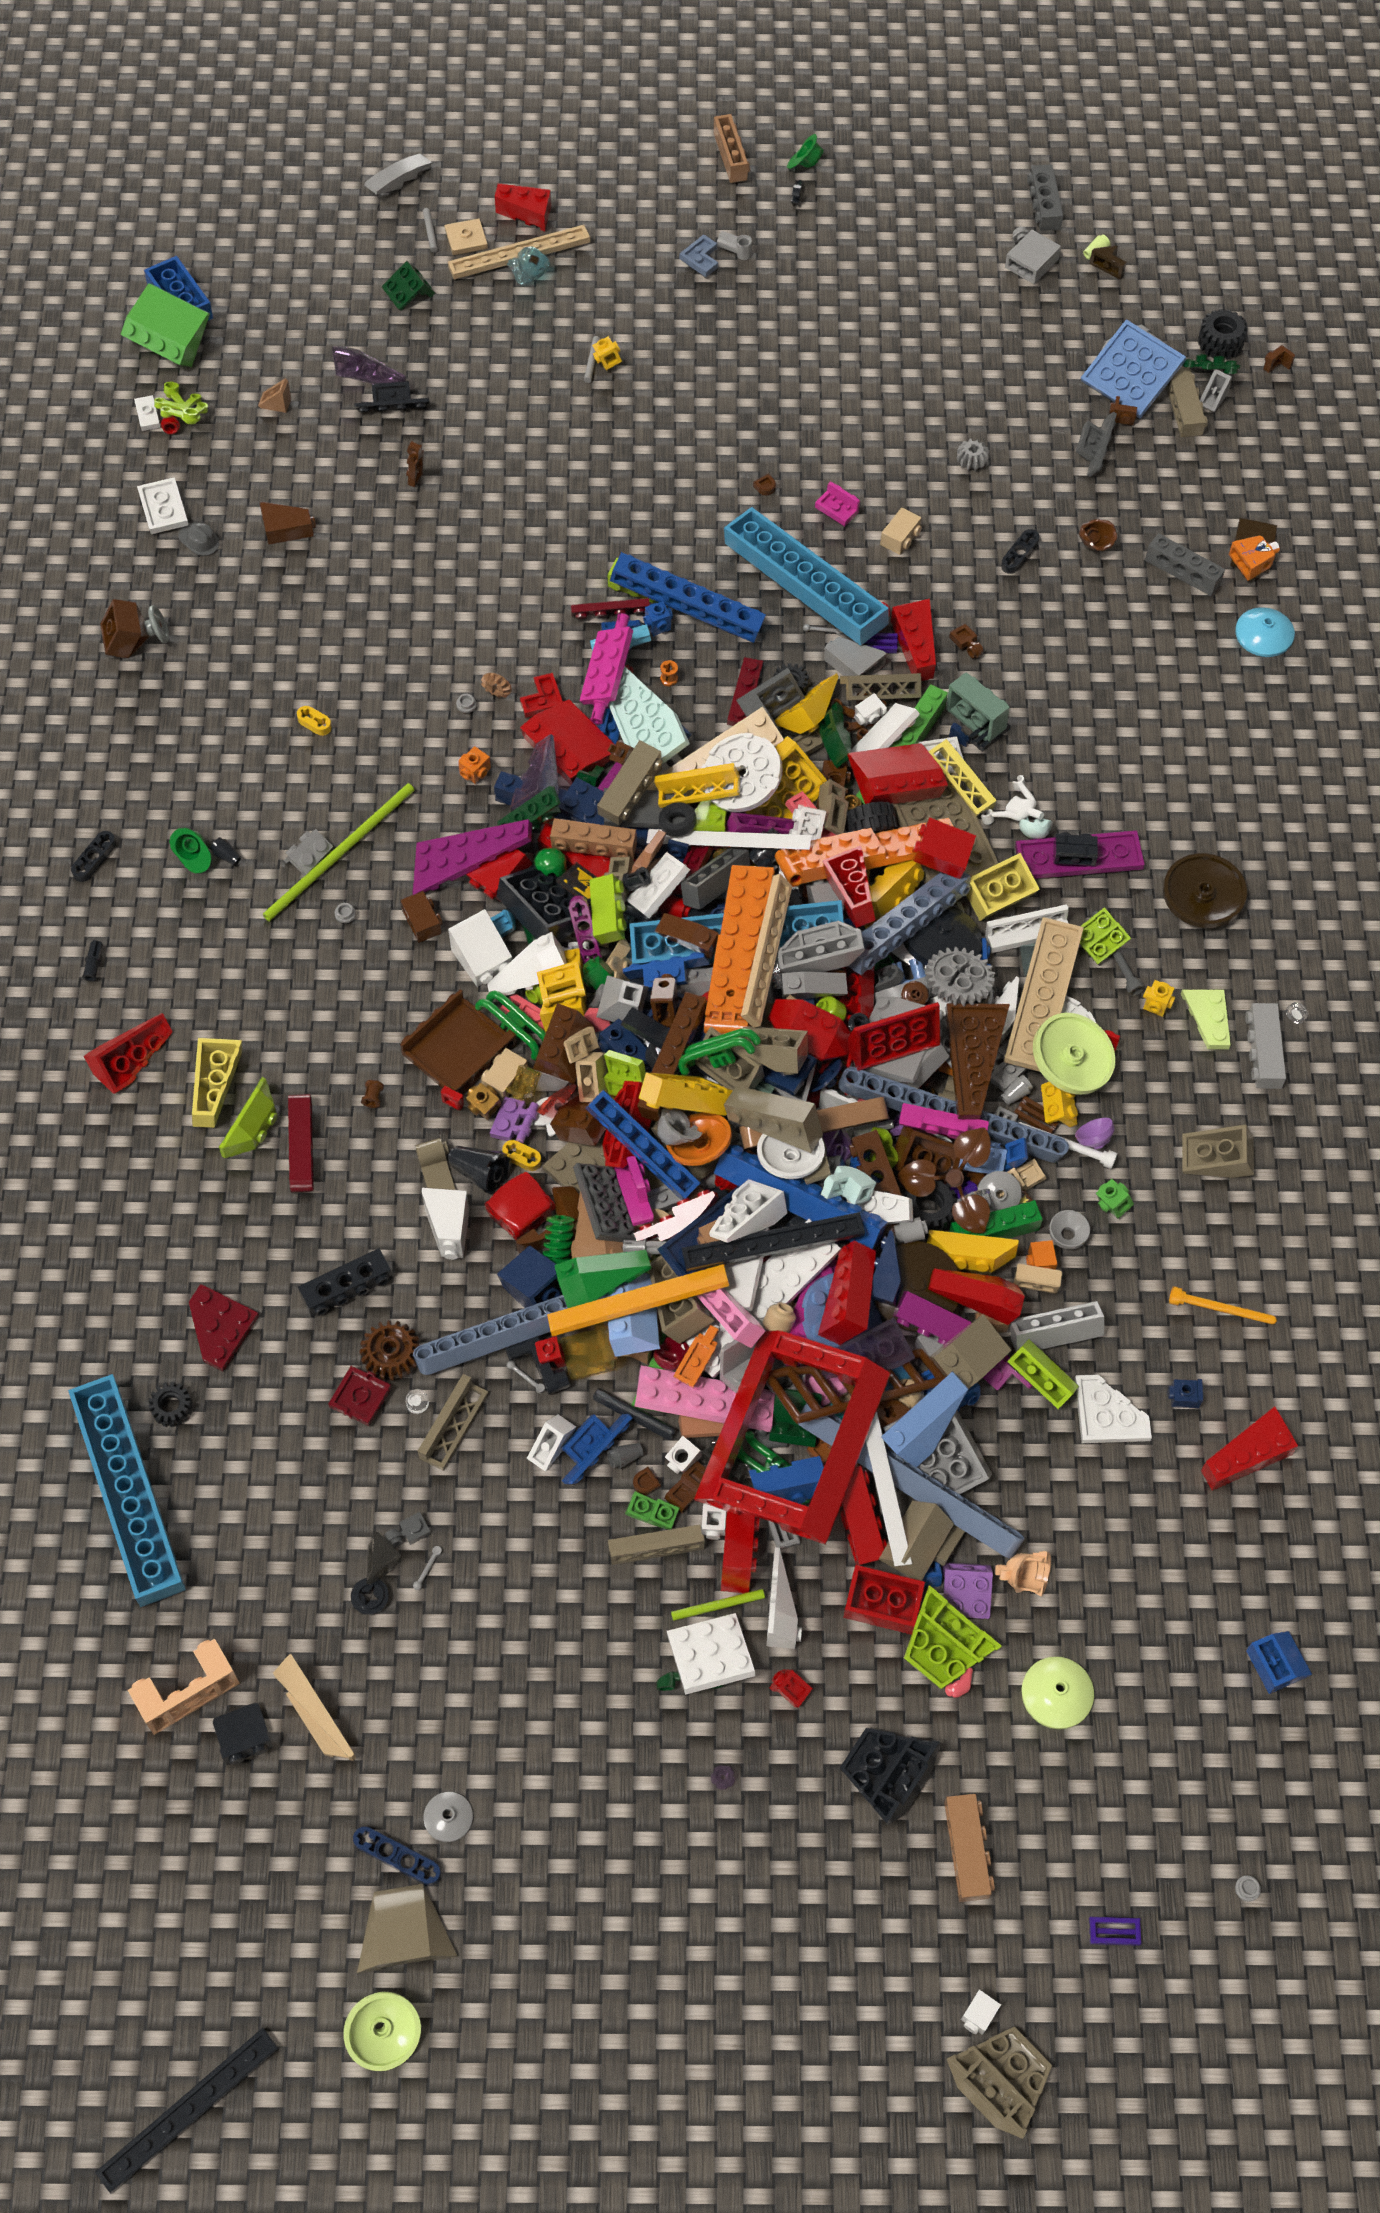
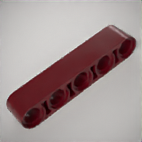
(300, 1143)

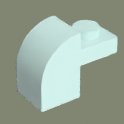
(850, 1183)

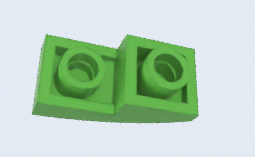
(652, 1511)

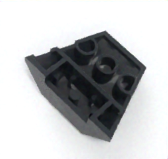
(890, 1770)

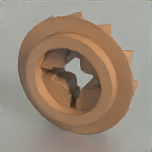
(503, 686)

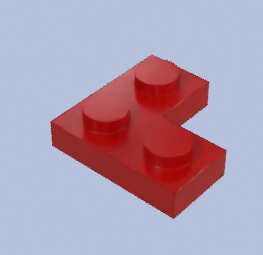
(546, 696)

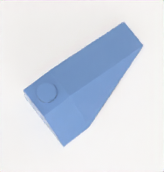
(922, 1427)

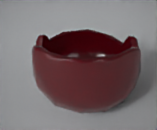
(670, 1354)

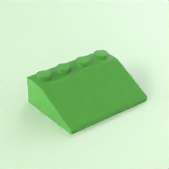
(166, 325)

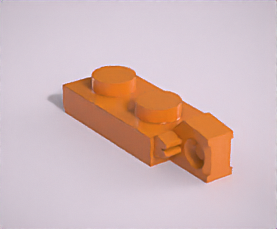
(697, 1357)

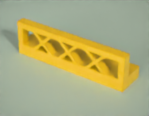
(698, 781)

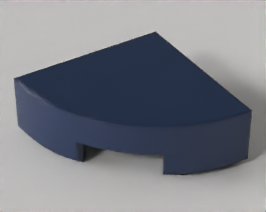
(955, 731)

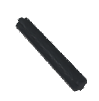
(638, 1416)

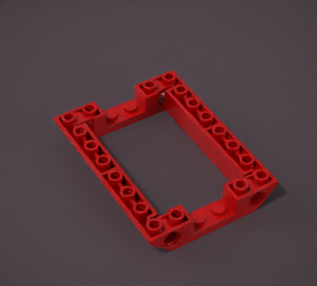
(817, 1519)

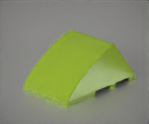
(945, 1641)

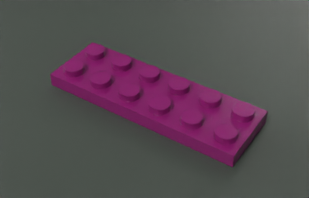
(1115, 853)

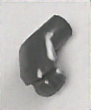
(763, 1437)

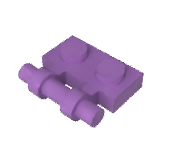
(508, 1118)

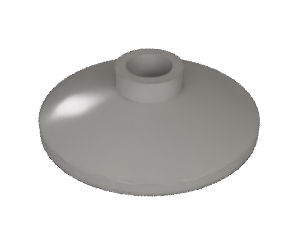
(1002, 1181)
(448, 1829)

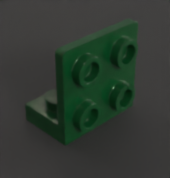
(405, 285)
(784, 1427)

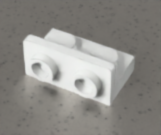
(808, 822)

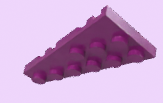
(461, 853)

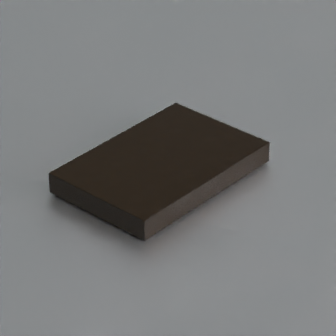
(1250, 528)

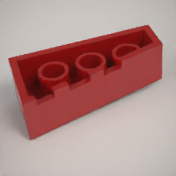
(915, 636)
(593, 863)
(860, 993)
(849, 1295)
(861, 1520)

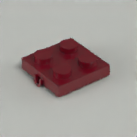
(359, 1395)

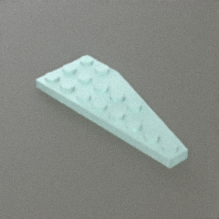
(646, 718)

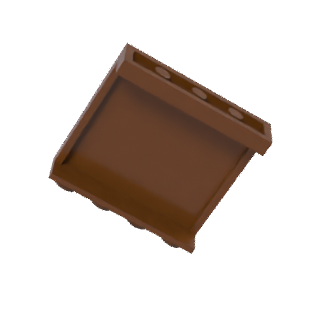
(456, 1044)

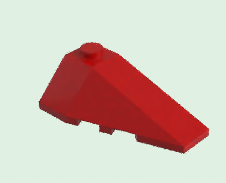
(979, 1292)

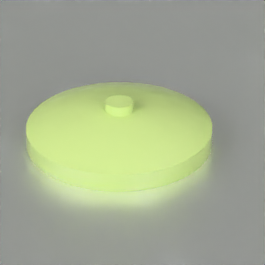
(1074, 1053)

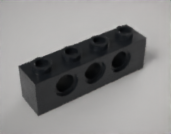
(349, 1272)

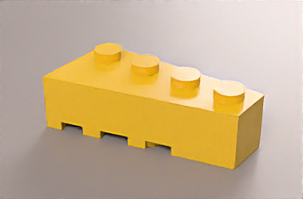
(684, 1093)

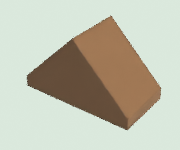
(277, 397)

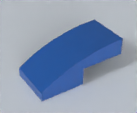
(1015, 1154)

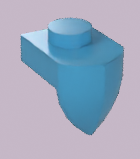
(504, 922)

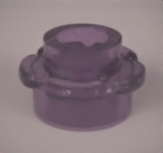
(716, 1777)

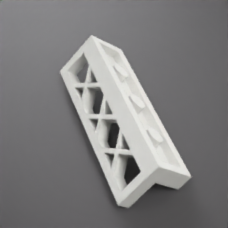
(1025, 933)

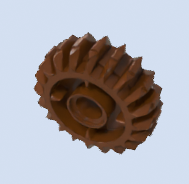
(386, 1337)

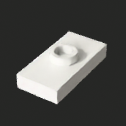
(147, 413)

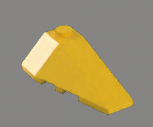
(810, 710)

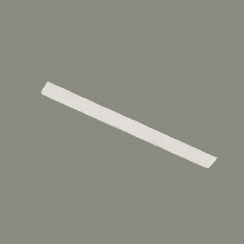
(737, 839)
(887, 1493)

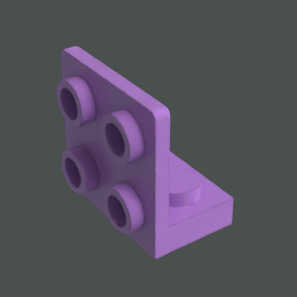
(968, 1588)

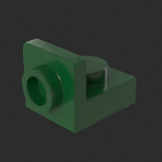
(593, 778)

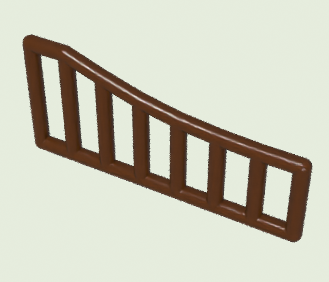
(837, 1405)

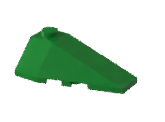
(593, 1276)

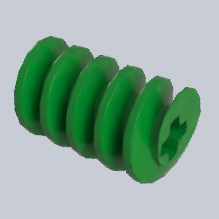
(559, 1238)

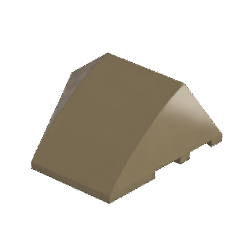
(403, 1930)
(1002, 2079)

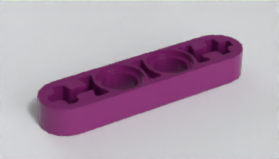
(583, 935)

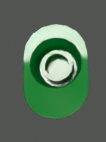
(808, 153)
(190, 849)

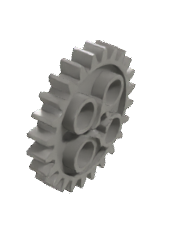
(966, 973)

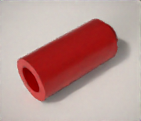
(674, 906)

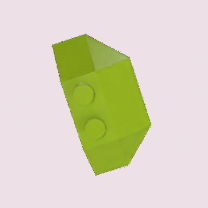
(251, 1123)

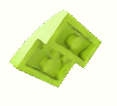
(622, 1069)

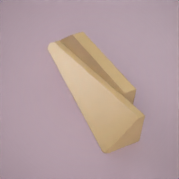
(312, 1710)

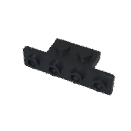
(389, 395)

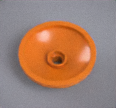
(709, 1146)

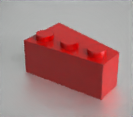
(524, 203)

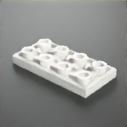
(887, 729)
(744, 1279)

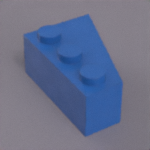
(792, 1482)

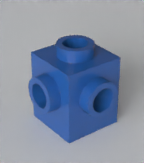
(658, 618)

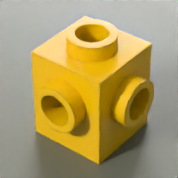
(607, 353)
(1158, 998)

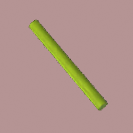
(718, 1604)

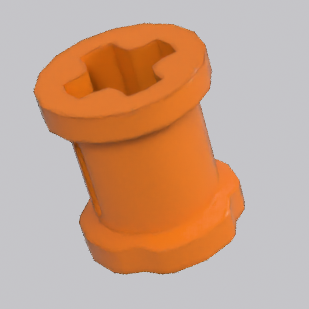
(666, 672)

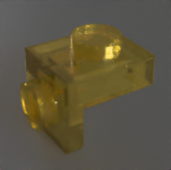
(524, 1083)

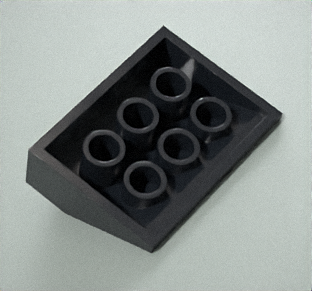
(538, 902)

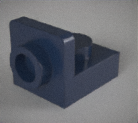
(677, 848)

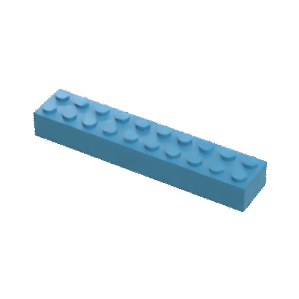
(806, 576)
(650, 946)
(126, 1491)

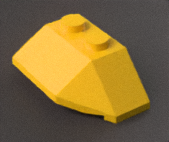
(974, 1252)

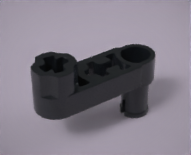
(552, 1380)

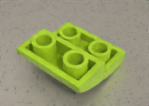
(1102, 936)

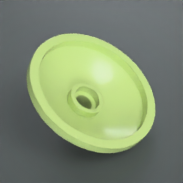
(1049, 1705)
(389, 2045)

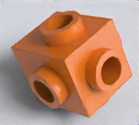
(474, 765)

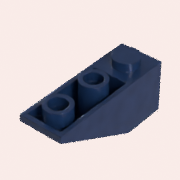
(887, 1277)

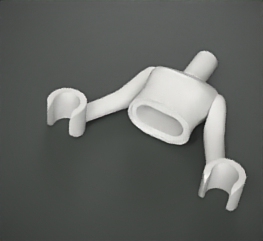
(1017, 807)

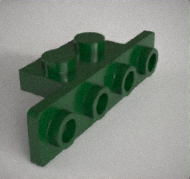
(538, 809)

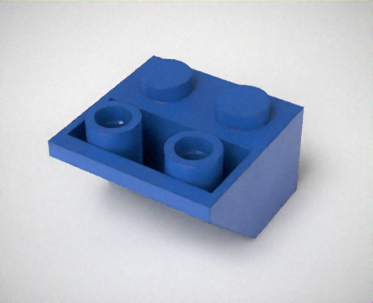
(1278, 1661)

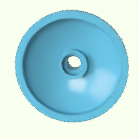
(1264, 632)

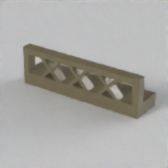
(878, 679)
(444, 1419)
(656, 1544)

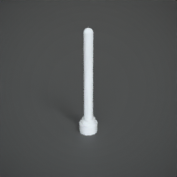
(1106, 1158)

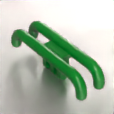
(515, 1019)
(718, 1049)
(772, 1458)

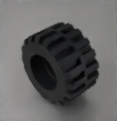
(1222, 333)
(874, 815)
(944, 1199)

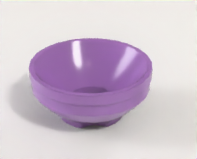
(1095, 1133)

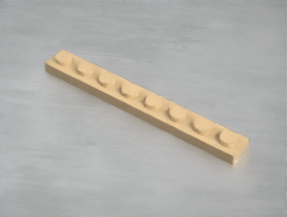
(500, 256)
(766, 951)

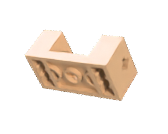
(161, 1714)

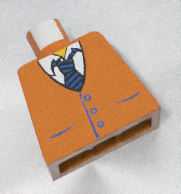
(1253, 555)

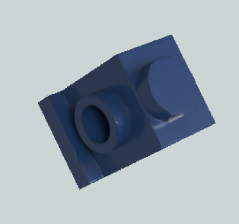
(1186, 1400)

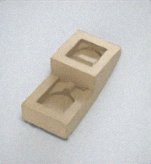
(580, 1044)

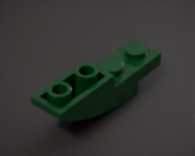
(834, 736)

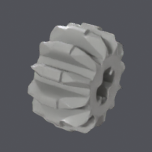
(972, 454)

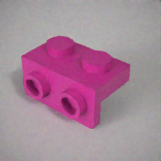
(838, 504)

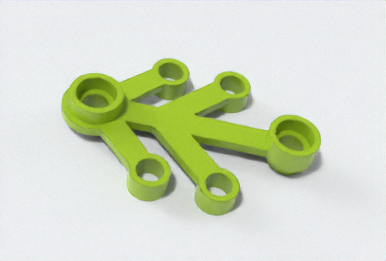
(187, 414)

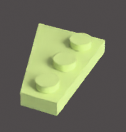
(1210, 1014)

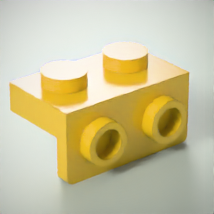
(1058, 1105)

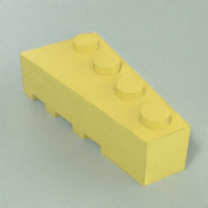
(213, 1075)

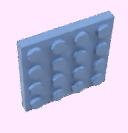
(1133, 368)

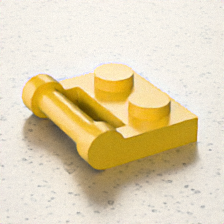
(558, 978)

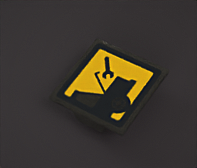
(577, 881)

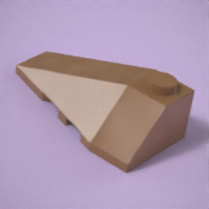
(585, 1241)

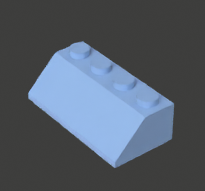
(634, 1331)

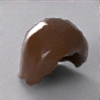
(1098, 534)

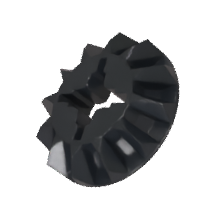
(374, 1606)

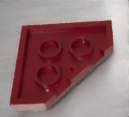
(219, 1325)

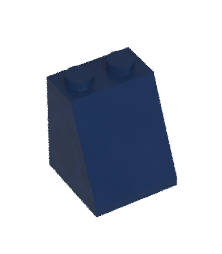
(530, 1278)

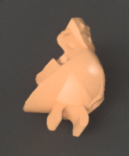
(1027, 1572)

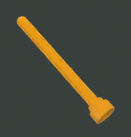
(1178, 1297)

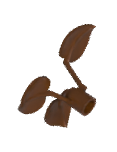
(919, 1179)

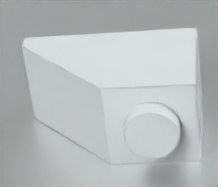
(550, 1440)

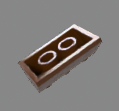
(552, 1054)

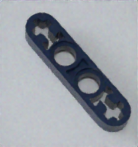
(395, 1858)

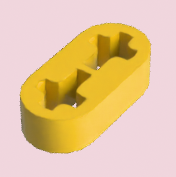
(312, 722)
(521, 1155)

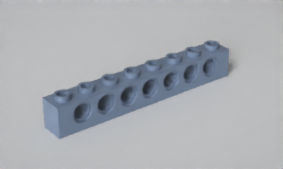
(909, 917)

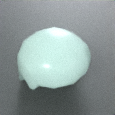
(1037, 829)

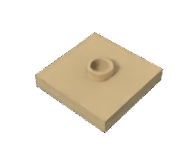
(466, 236)

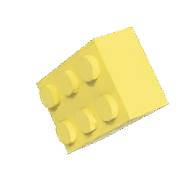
(1001, 886)

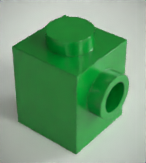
(596, 972)

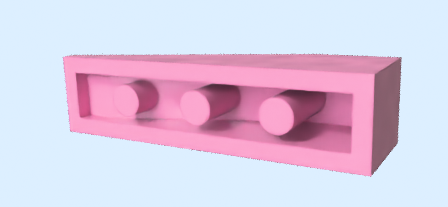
(732, 1316)

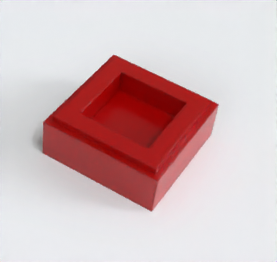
(452, 1098)

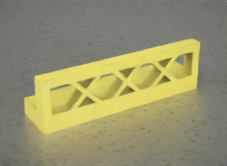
(965, 774)

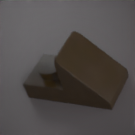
(1106, 260)

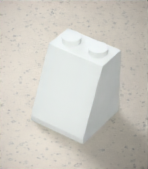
(479, 948)
(448, 1219)

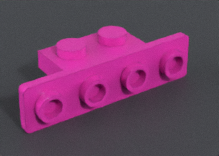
(937, 1121)
(635, 1191)

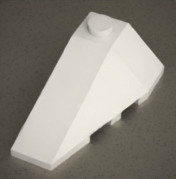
(523, 969)
(751, 1210)
(782, 1613)

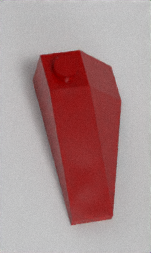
(124, 1056)

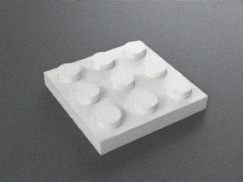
(710, 1653)

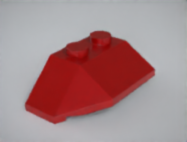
(826, 1031)
(628, 1098)

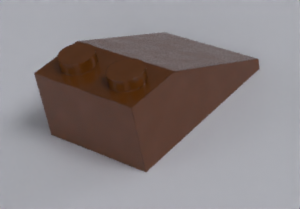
(576, 1124)
(918, 1144)

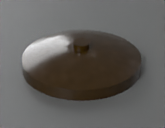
(1204, 890)
(916, 1265)

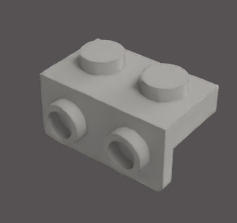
(308, 852)

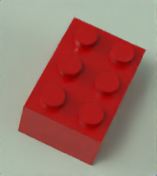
(884, 1599)

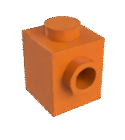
(1042, 1255)

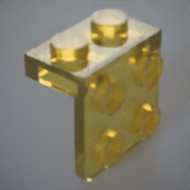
(588, 1352)

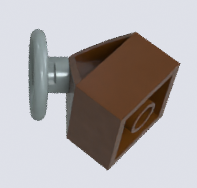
(126, 629)

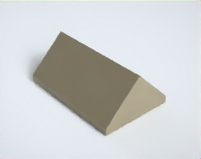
(743, 1073)
(925, 1533)

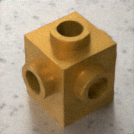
(483, 1101)

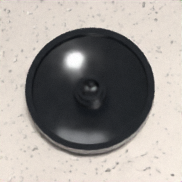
(949, 931)

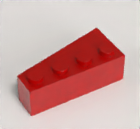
(850, 882)
(1255, 1448)
(738, 1552)

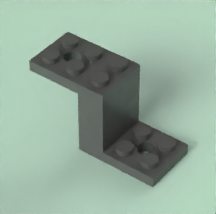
(766, 697)

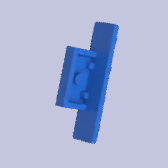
(676, 966)
(589, 1442)

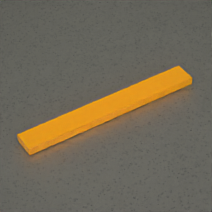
(638, 1300)

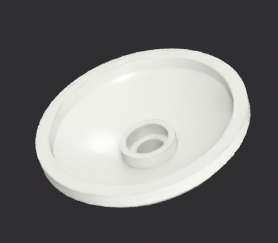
(775, 1157)

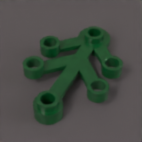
(1228, 367)

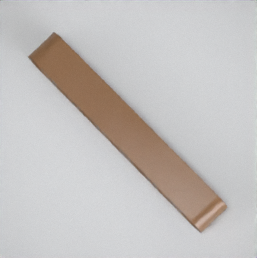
(834, 1118)

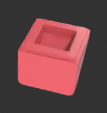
(598, 1023)

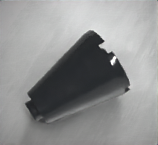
(481, 1166)

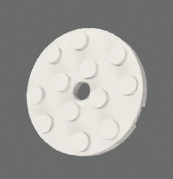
(761, 765)

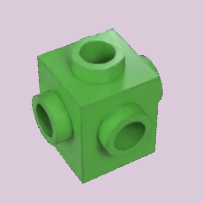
(1114, 1198)

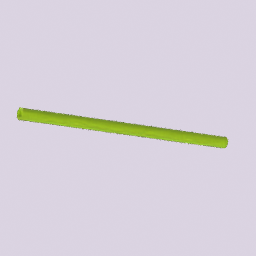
(338, 852)

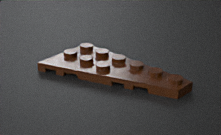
(973, 1045)

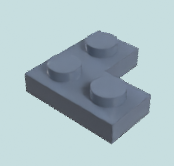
(698, 256)

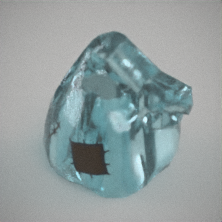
(529, 265)

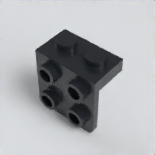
(242, 1734)

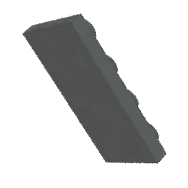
(646, 812)
(604, 1202)

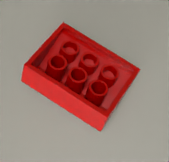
(576, 738)
(897, 774)
(895, 1036)

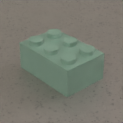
(976, 706)

